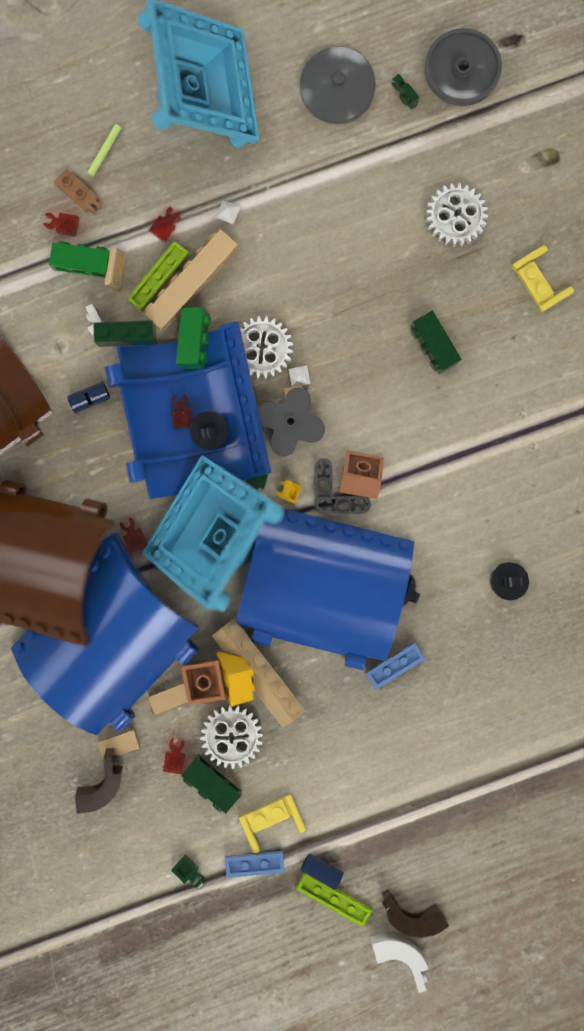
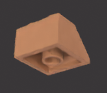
(362, 474)
(203, 681)

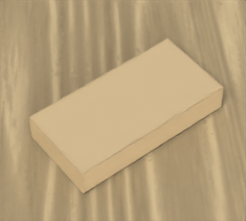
(115, 269)
(168, 698)
(121, 743)

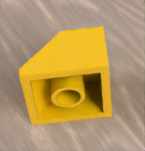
(236, 678)

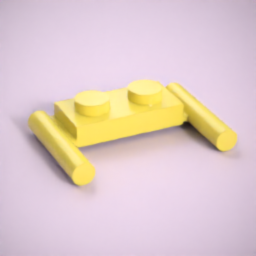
(536, 282)
(268, 816)

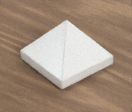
(228, 212)
(299, 376)

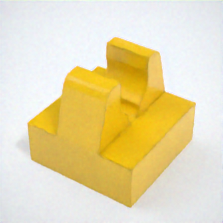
(290, 491)

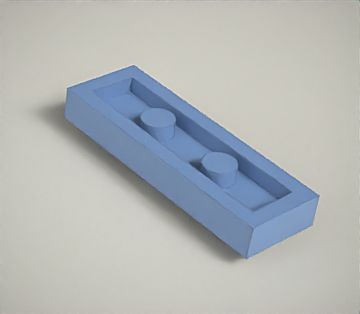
(395, 665)
(254, 864)

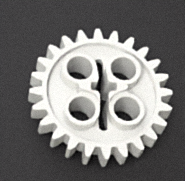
(467, 201)
(279, 349)
(233, 753)

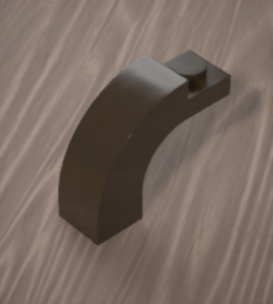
(99, 795)
(414, 924)

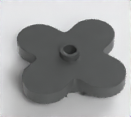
(285, 436)

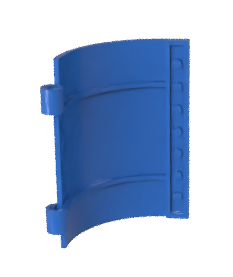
(168, 455)
(326, 587)
(128, 649)

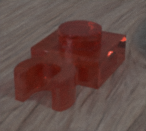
(64, 224)
(164, 227)
(181, 416)
(134, 538)
(174, 759)

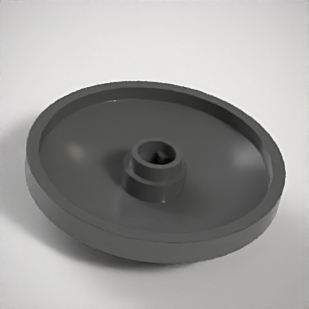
(463, 67)
(337, 85)

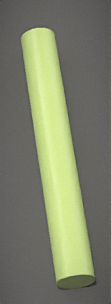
(104, 150)

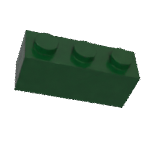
(124, 333)
(435, 342)
(211, 784)

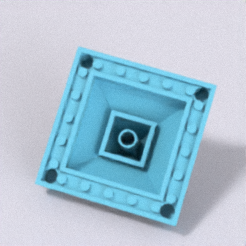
(200, 73)
(209, 532)

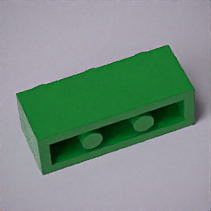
(79, 259)
(193, 338)

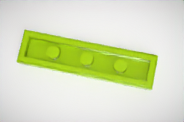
(158, 276)
(335, 900)

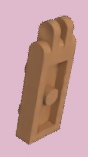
(77, 191)

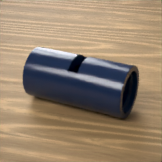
(88, 397)
(322, 871)

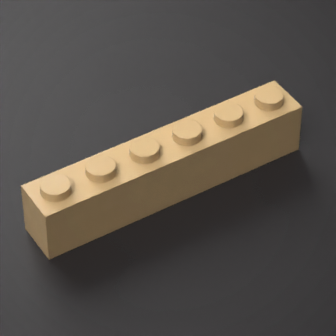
(191, 280)
(267, 682)

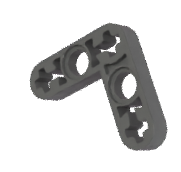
(328, 495)

